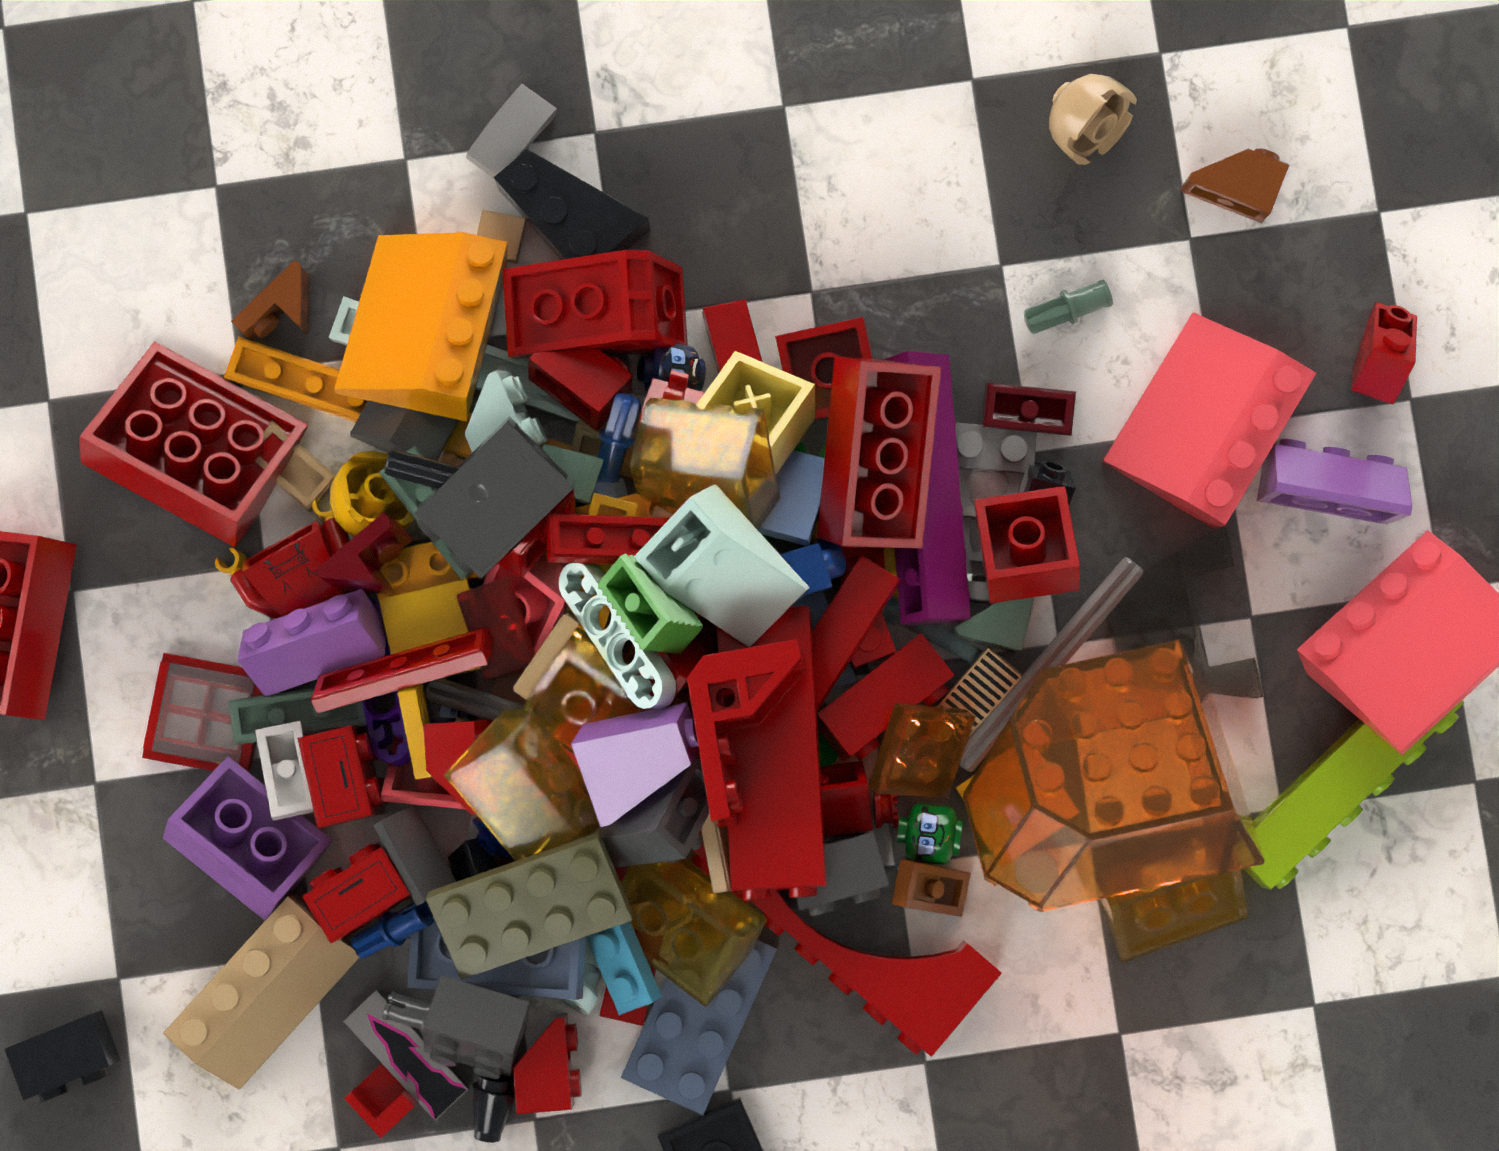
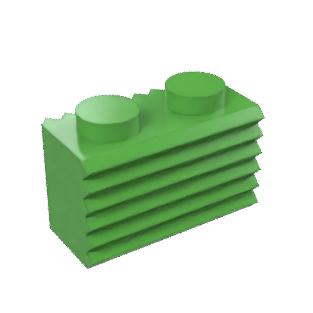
(649, 612)

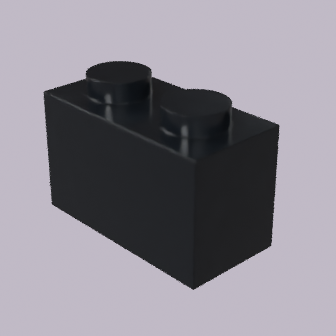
(62, 1055)

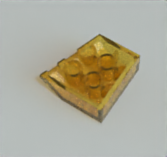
(691, 449)

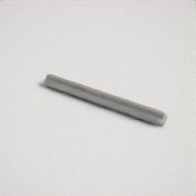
(1055, 654)

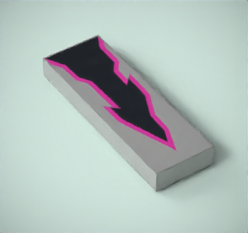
(403, 1054)

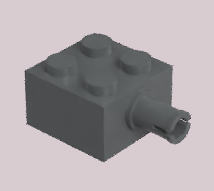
(466, 1025)

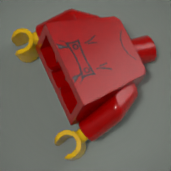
(284, 573)

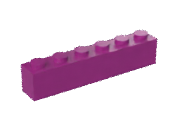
(935, 577)

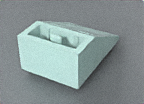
(721, 566)

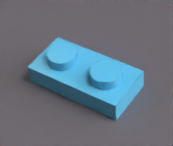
(624, 967)

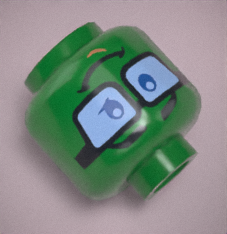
(930, 833)

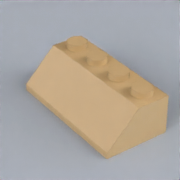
(261, 994)

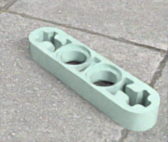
(611, 640)

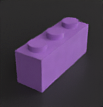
(312, 642)

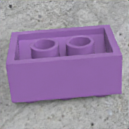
(1335, 483)
(236, 842)

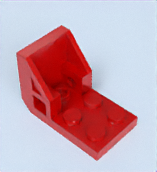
(595, 301)
(758, 682)

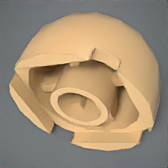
(1089, 115)

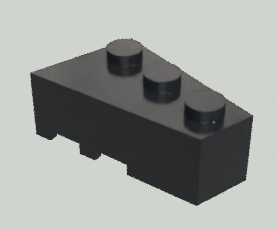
(567, 210)

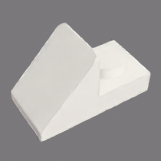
(284, 770)

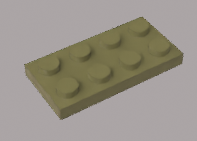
(530, 905)

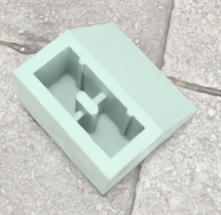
(498, 400)

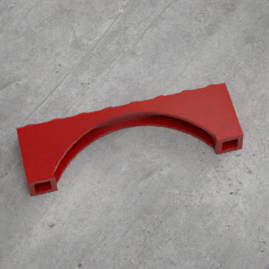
(916, 993)

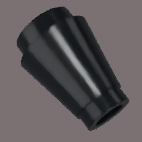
(492, 1106)

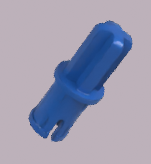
(617, 436)
(392, 929)

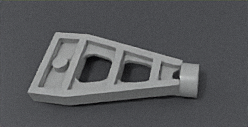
(994, 452)

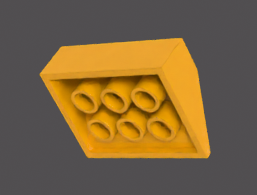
(424, 322)

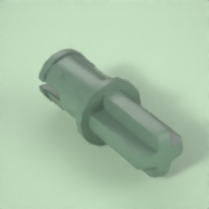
(1068, 307)

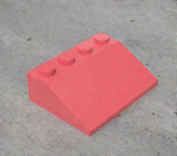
(1209, 419)
(1409, 643)

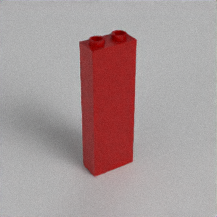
(779, 775)

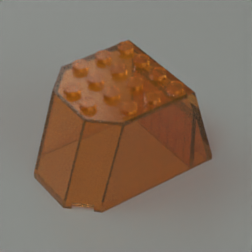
(1110, 784)

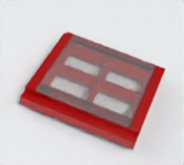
(192, 714)

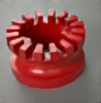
(884, 810)

